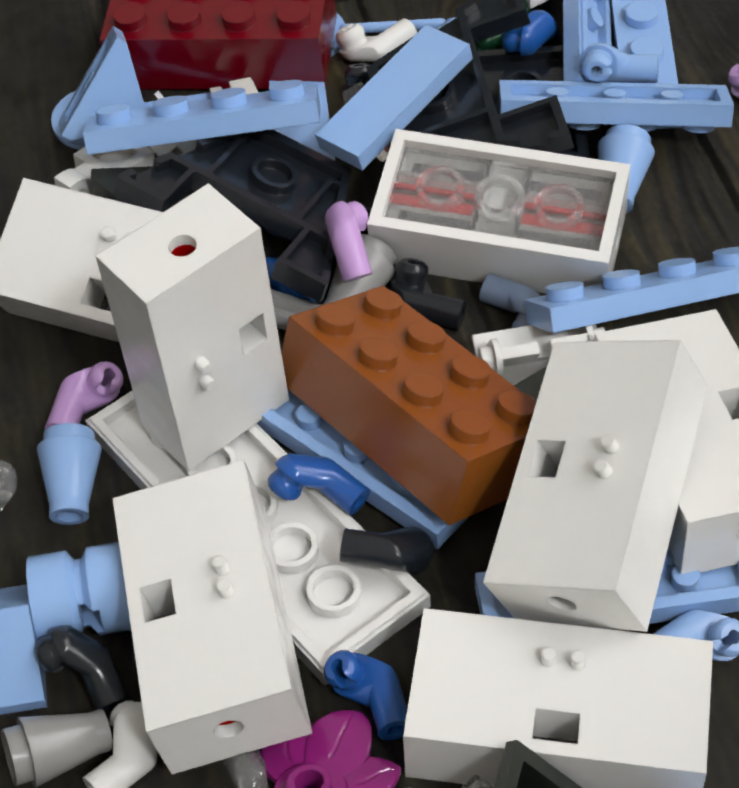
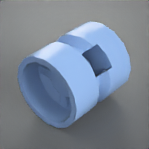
(78, 591)

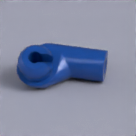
(371, 685)

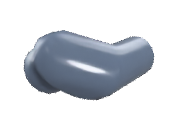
(507, 296)

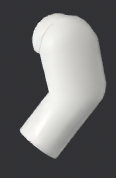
(359, 48)
(132, 750)

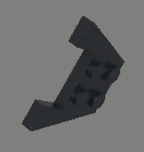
(466, 105)
(269, 181)

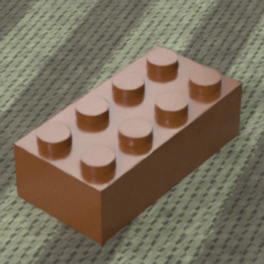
(410, 399)

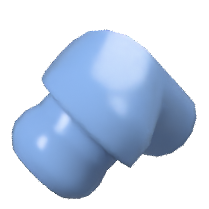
(608, 64)
(707, 626)

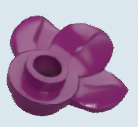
(331, 756)

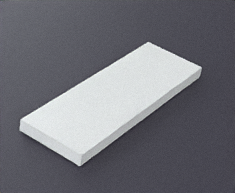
(326, 600)

